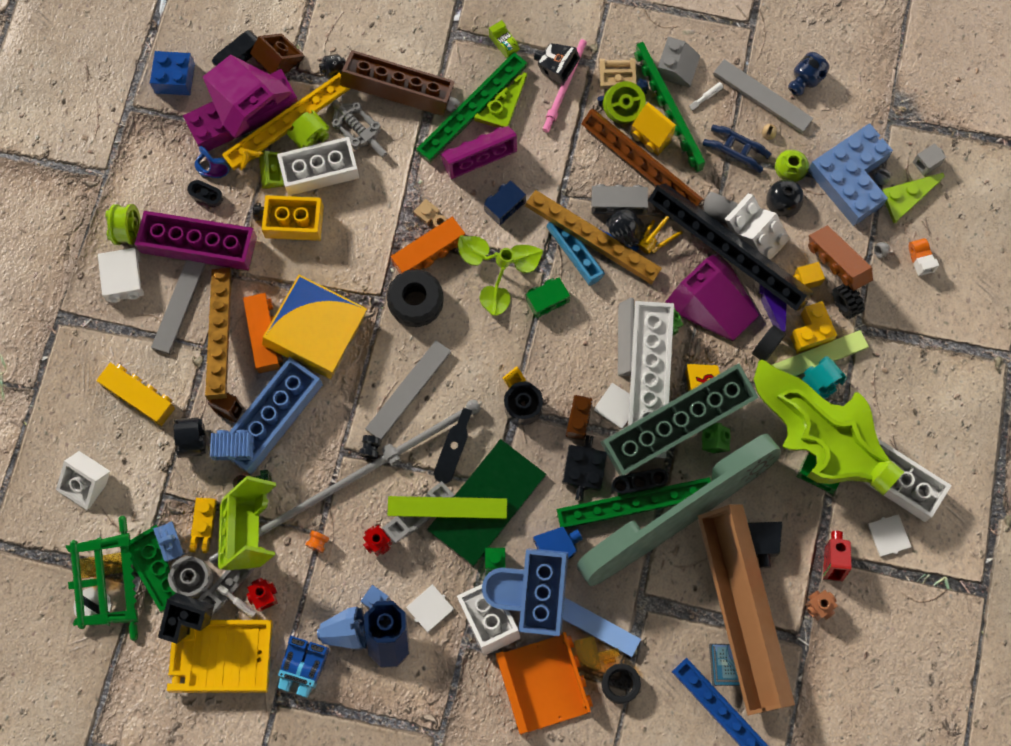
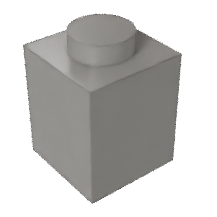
(929, 159)

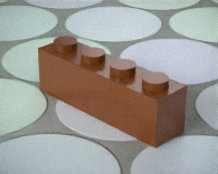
(840, 258)

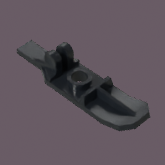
(450, 457)

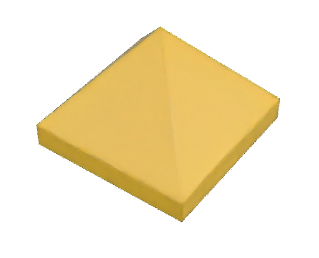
(513, 377)

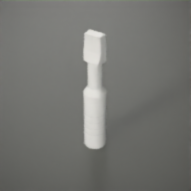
(707, 95)
(237, 601)

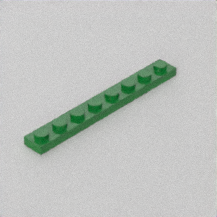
(470, 107)
(671, 111)
(628, 504)

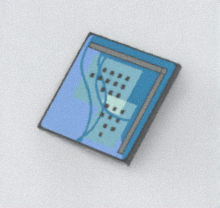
(722, 666)

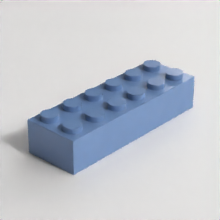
(276, 410)

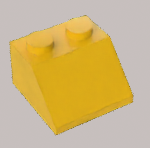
(653, 129)

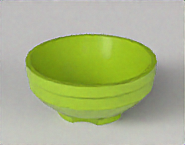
(787, 171)

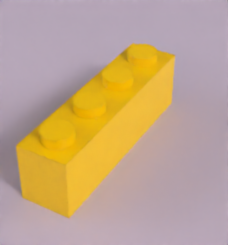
(136, 394)

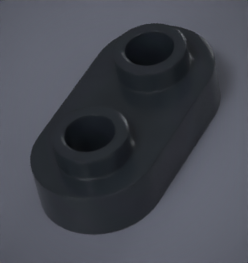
(206, 194)

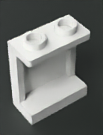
(120, 275)

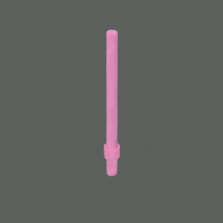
(553, 112)

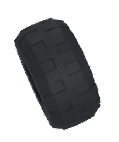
(410, 282)

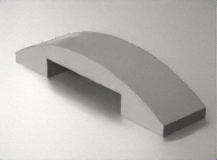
(403, 526)
(232, 581)

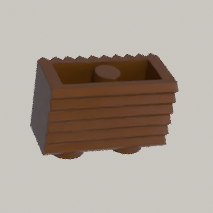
(227, 407)
(579, 417)

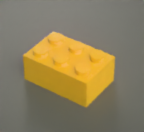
(292, 218)

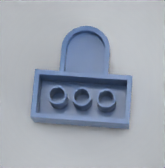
(533, 591)

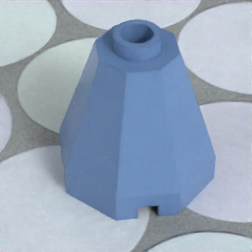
(344, 630)

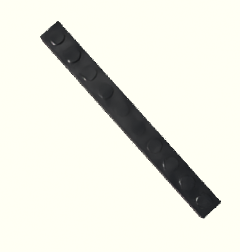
(731, 246)

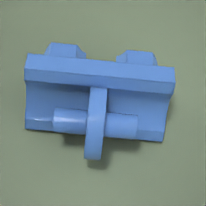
(169, 541)

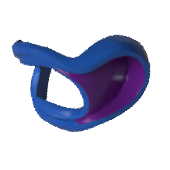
(218, 166)

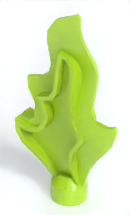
(836, 434)

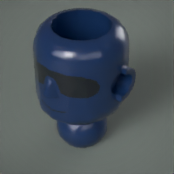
(808, 73)

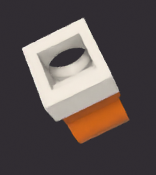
(922, 257)

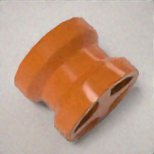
(317, 541)

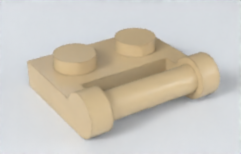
(610, 77)

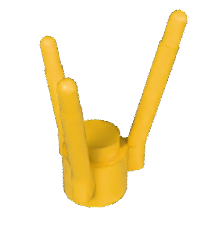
(648, 243)

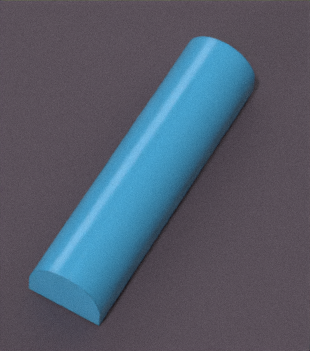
(577, 254)

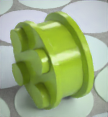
(624, 102)
(123, 224)

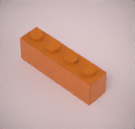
(428, 247)
(259, 318)

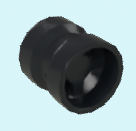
(370, 447)

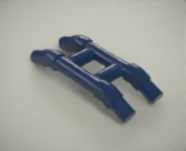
(726, 148)

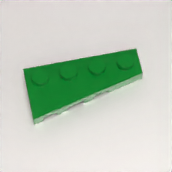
(151, 567)

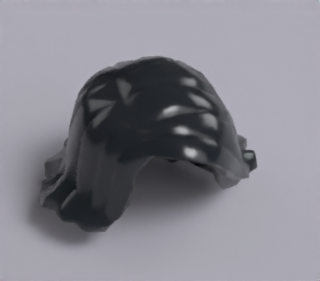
(626, 227)

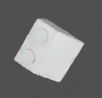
(82, 479)

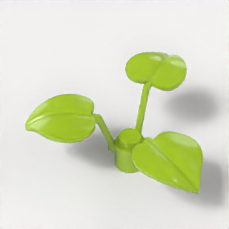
(525, 259)

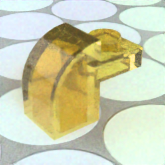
(590, 657)

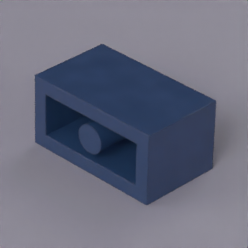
(504, 202)

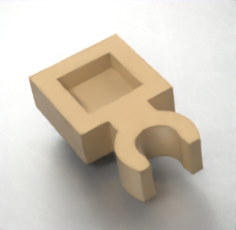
(428, 213)

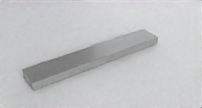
(763, 96)
(178, 306)
(408, 390)

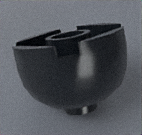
(785, 198)

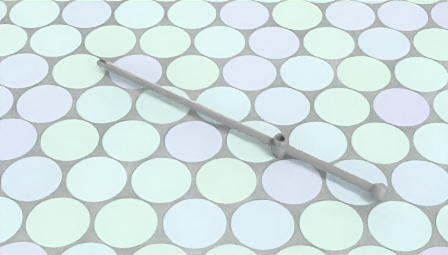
(390, 455)

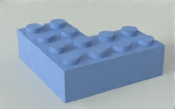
(845, 171)

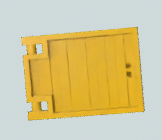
(223, 658)

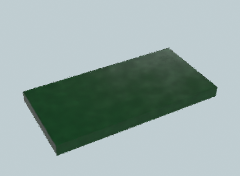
(500, 475)

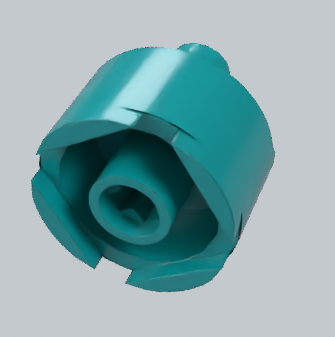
(824, 377)

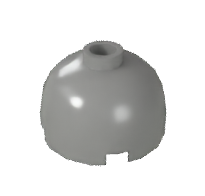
(718, 206)

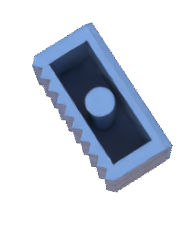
(231, 445)

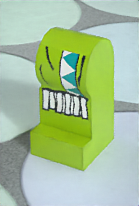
(503, 39)

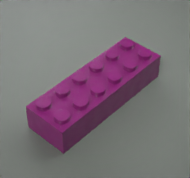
(210, 132)
(196, 240)

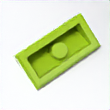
(270, 170)

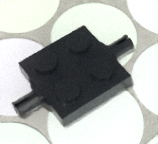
(584, 467)

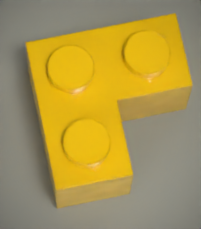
(817, 328)

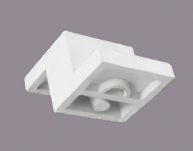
(757, 227)

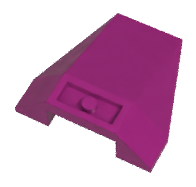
(241, 91)
(714, 299)

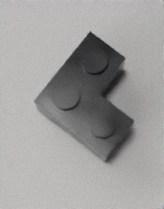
(183, 613)

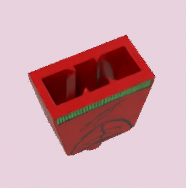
(837, 557)

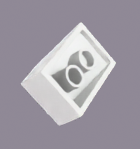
(490, 625)

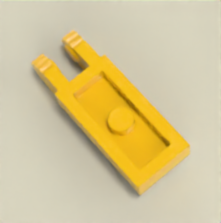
(203, 523)

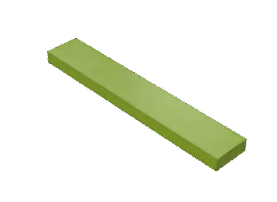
(447, 507)

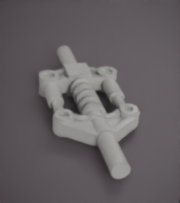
(366, 136)

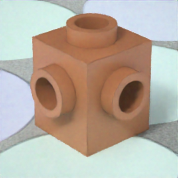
(814, 605)

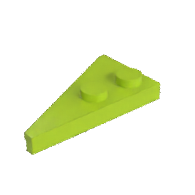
(501, 110)
(906, 195)

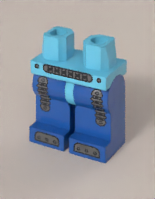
(302, 665)

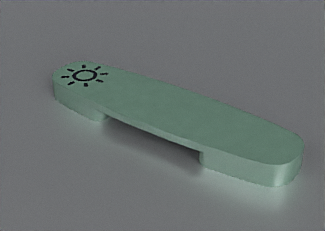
(632, 542)

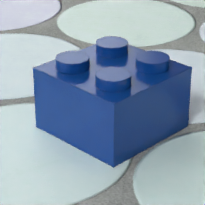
(172, 73)

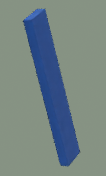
(716, 705)

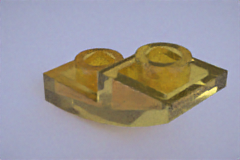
(111, 561)

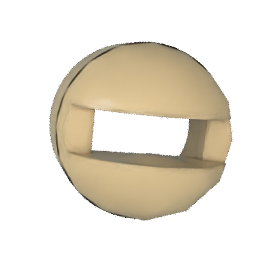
(773, 133)

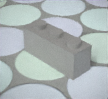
(618, 197)

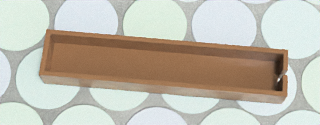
(745, 610)

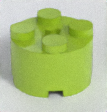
(308, 130)

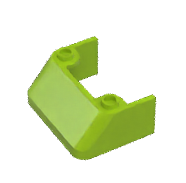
(241, 525)

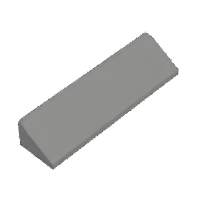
(625, 336)

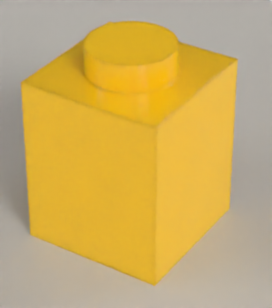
(810, 275)

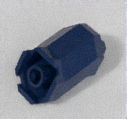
(386, 634)

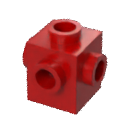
(379, 547)
(265, 600)

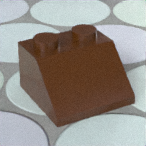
(276, 53)

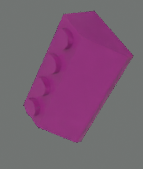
(479, 152)

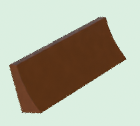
(396, 83)

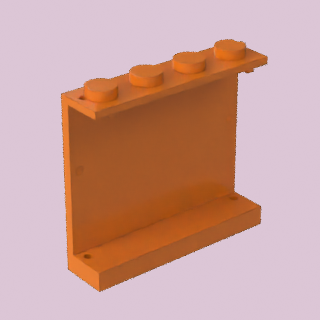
(544, 683)

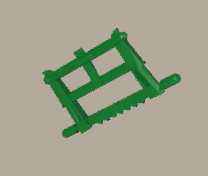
(128, 616)

